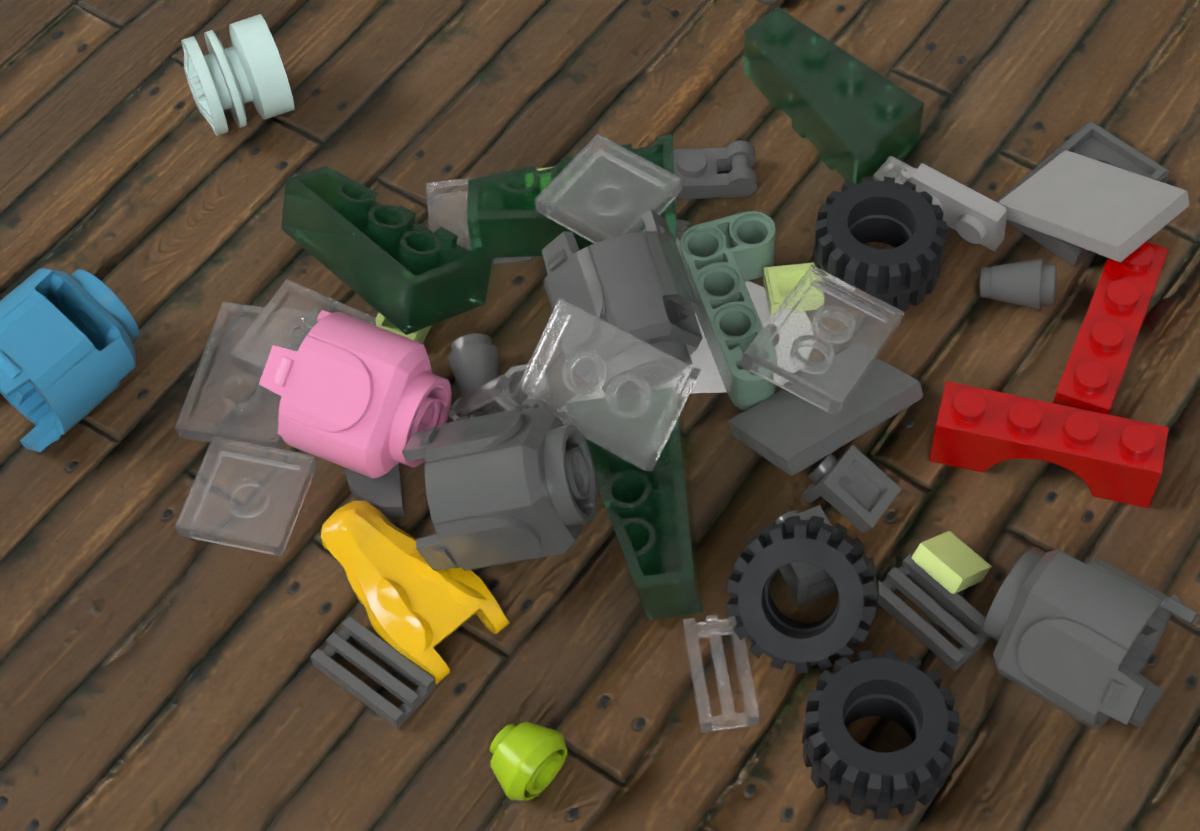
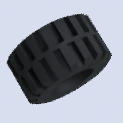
(886, 215)
(792, 640)
(890, 691)

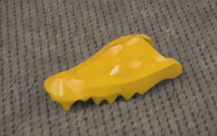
(400, 591)

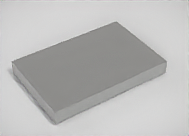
(1094, 205)

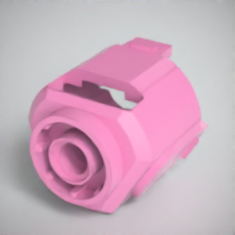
(355, 394)

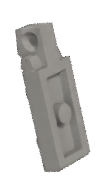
(964, 210)

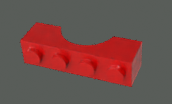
(1111, 330)
(1110, 453)

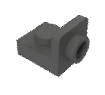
(852, 487)

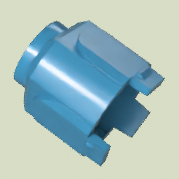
(62, 350)

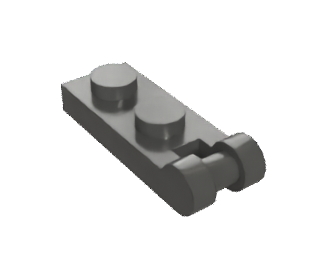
(700, 166)

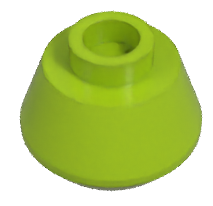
(527, 759)

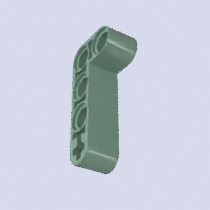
(718, 263)

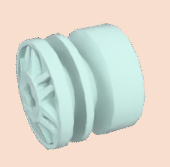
(237, 74)

